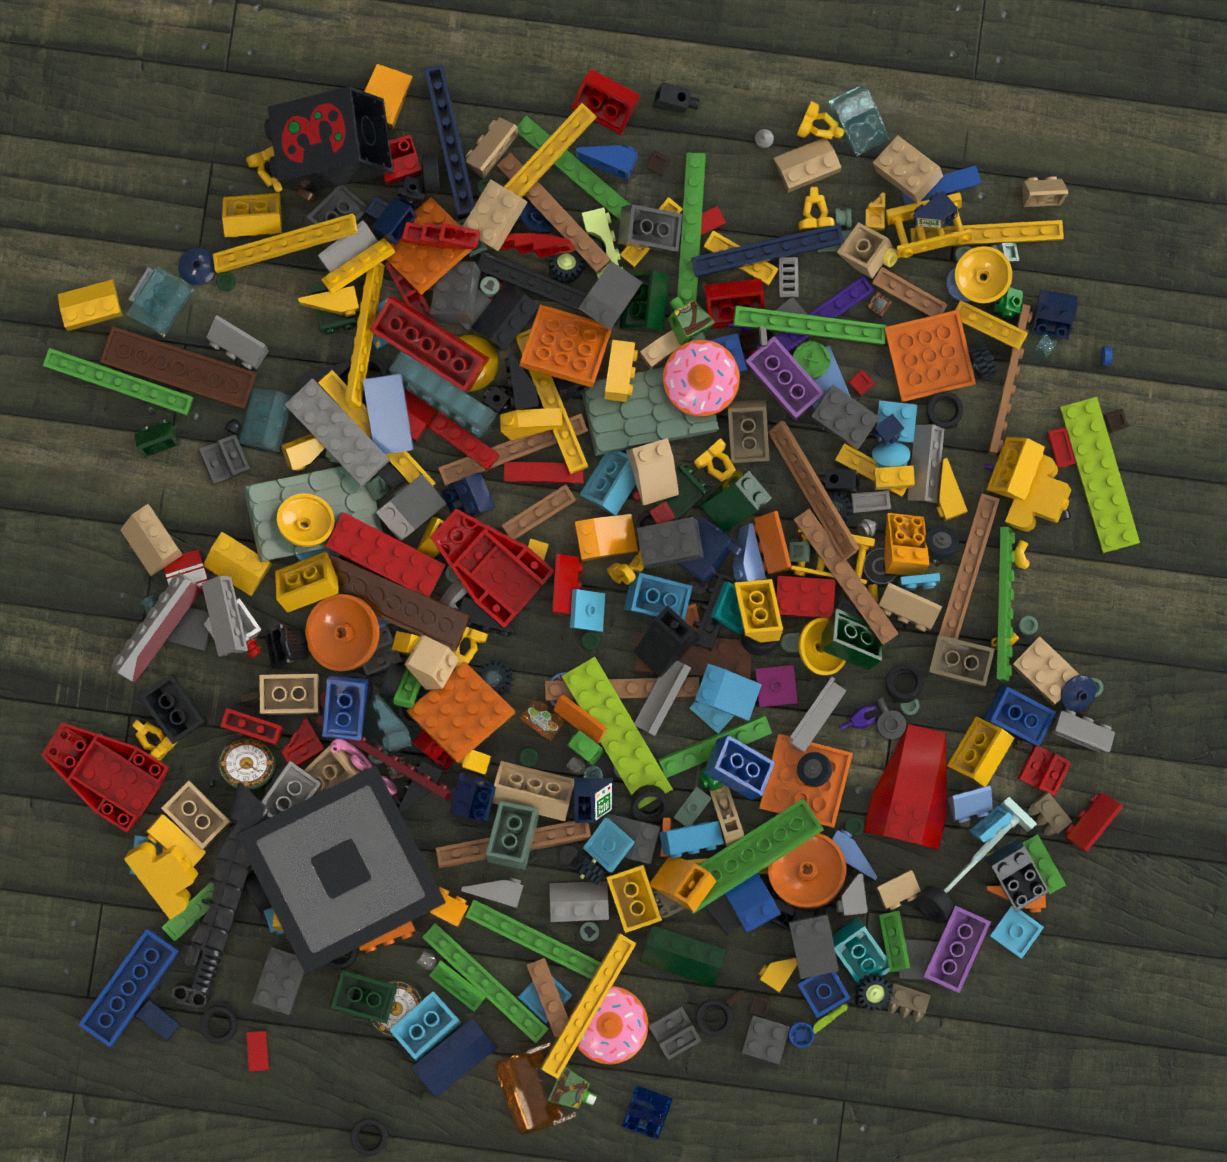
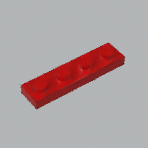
(463, 441)

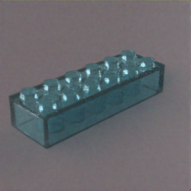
(444, 395)

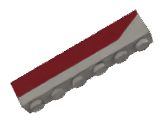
(156, 627)

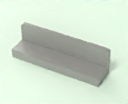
(926, 463)
(224, 615)
(661, 698)
(816, 716)

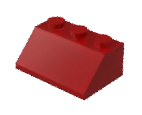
(607, 100)
(724, 297)
(419, 415)
(566, 578)
(1092, 821)

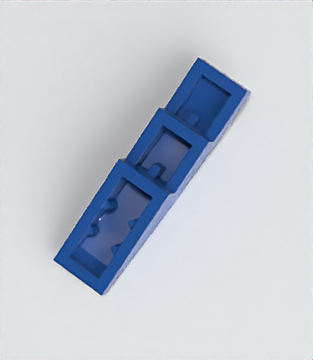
(952, 183)

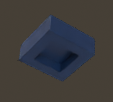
(376, 208)

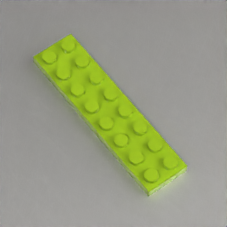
(1099, 475)
(622, 738)

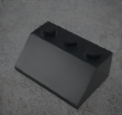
(505, 316)
(173, 709)

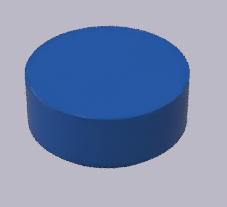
(1106, 356)

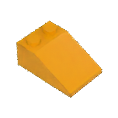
(392, 87)
(606, 537)

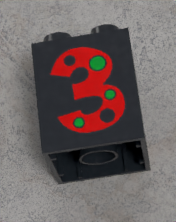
(329, 139)

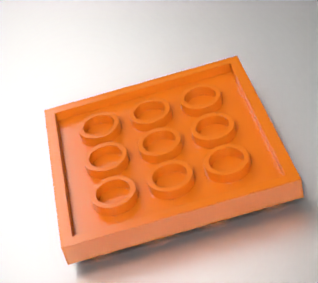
(424, 264)
(565, 346)
(929, 355)
(461, 712)
(786, 788)

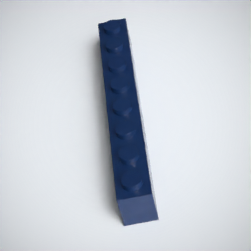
(450, 140)

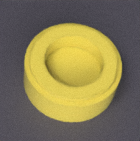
(890, 257)

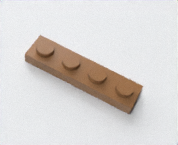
(908, 293)
(539, 512)
(548, 995)

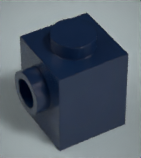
(888, 430)

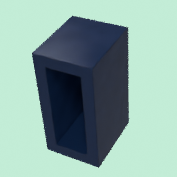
(393, 221)
(159, 1019)

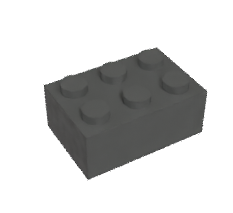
(456, 294)
(844, 417)
(670, 543)
(279, 981)

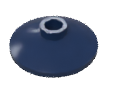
(534, 219)
(199, 275)
(1076, 687)

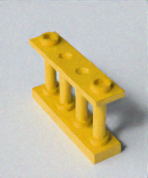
(904, 213)
(863, 543)

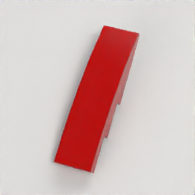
(442, 236)
(541, 244)
(409, 293)
(541, 473)

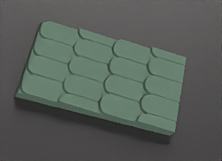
(640, 420)
(332, 485)

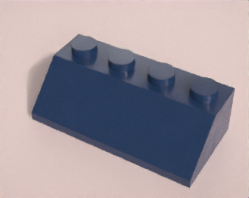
(454, 1057)

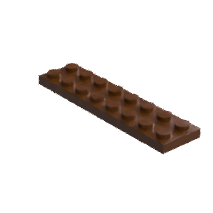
(178, 368)
(401, 605)

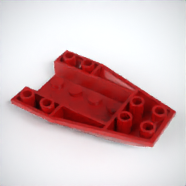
(106, 773)

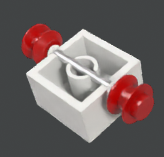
(250, 628)

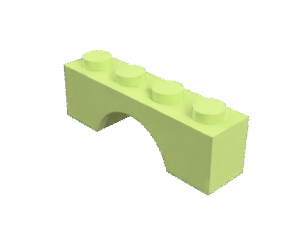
(597, 225)

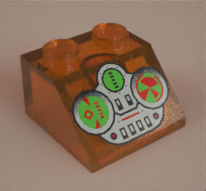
(542, 721)

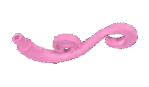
(359, 759)

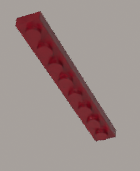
(393, 761)

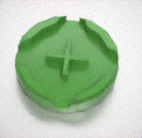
(812, 358)

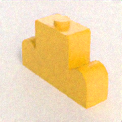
(1046, 498)
(164, 875)

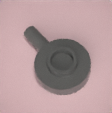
(890, 723)

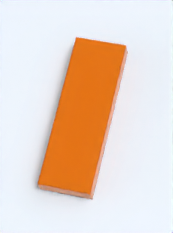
(580, 718)

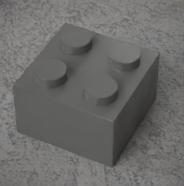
(765, 1039)

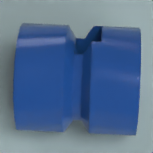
(801, 1034)

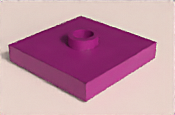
(777, 686)

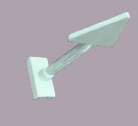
(1019, 817)

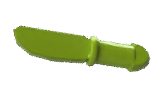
(825, 1020)

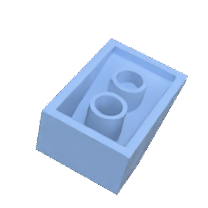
(971, 803)

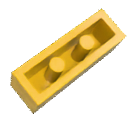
(620, 371)
(168, 834)

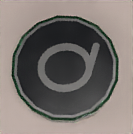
(875, 568)

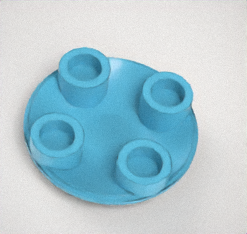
(891, 455)

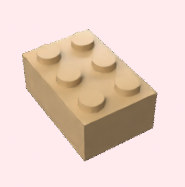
(907, 169)
(495, 214)
(1044, 670)
(289, 694)
(196, 815)

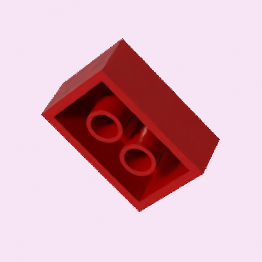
(805, 597)

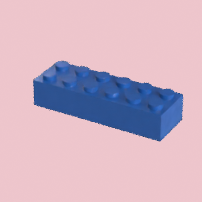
(129, 988)

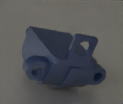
(715, 548)

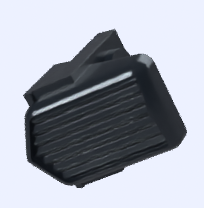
(286, 645)

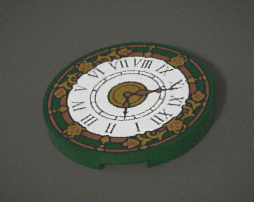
(247, 762)
(405, 1000)

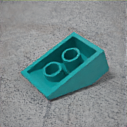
(859, 951)

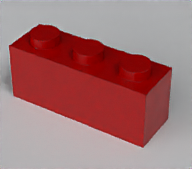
(252, 726)

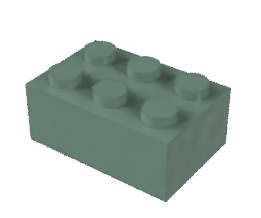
(512, 835)

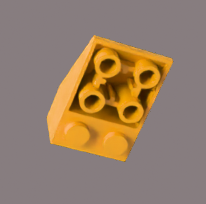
(905, 545)
(683, 882)

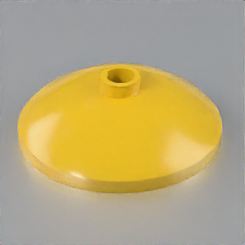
(979, 262)
(491, 368)
(305, 510)
(815, 659)

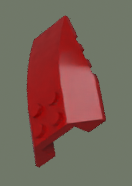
(491, 565)
(912, 790)

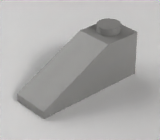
(500, 891)

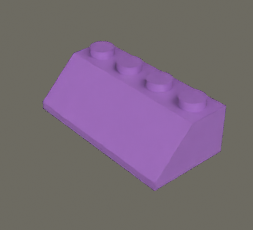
(784, 378)
(957, 949)

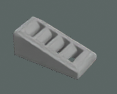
(788, 294)

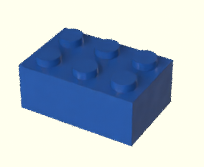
(739, 767)

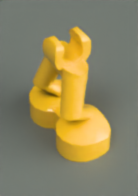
(812, 115)
(258, 160)
(811, 223)
(707, 457)
(625, 572)
(474, 636)
(159, 751)

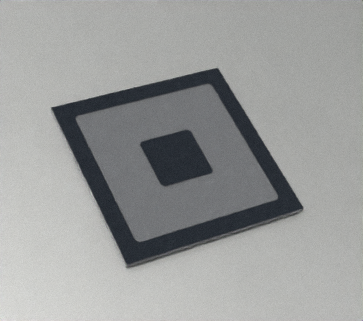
(340, 869)

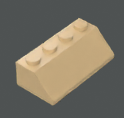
(534, 789)

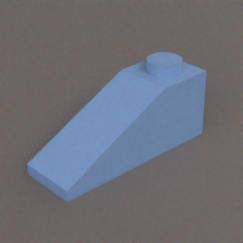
(749, 565)
(852, 854)

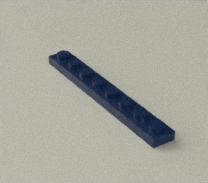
(767, 250)

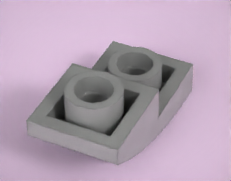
(453, 594)

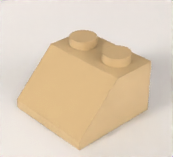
(865, 250)
(431, 663)
(898, 889)

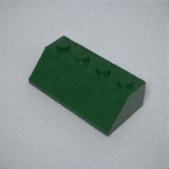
(683, 956)

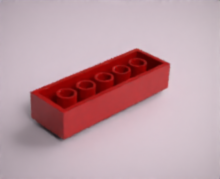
(429, 344)
(383, 555)

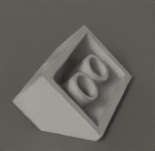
(347, 248)
(236, 343)
(1083, 731)
(852, 898)
(579, 901)

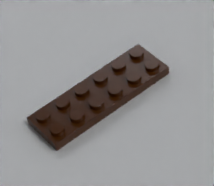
(726, 654)

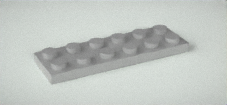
(337, 432)

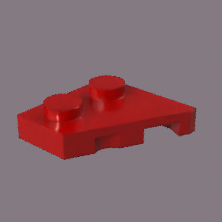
(303, 745)

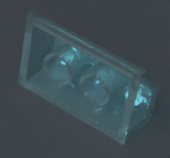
(160, 301)
(265, 420)

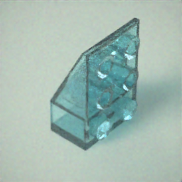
(859, 119)
(396, 733)

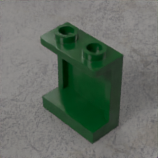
(329, 321)
(689, 492)

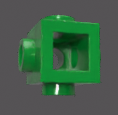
(1009, 303)

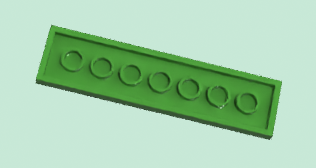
(760, 849)

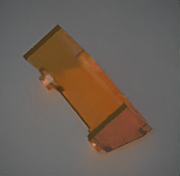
(526, 1093)

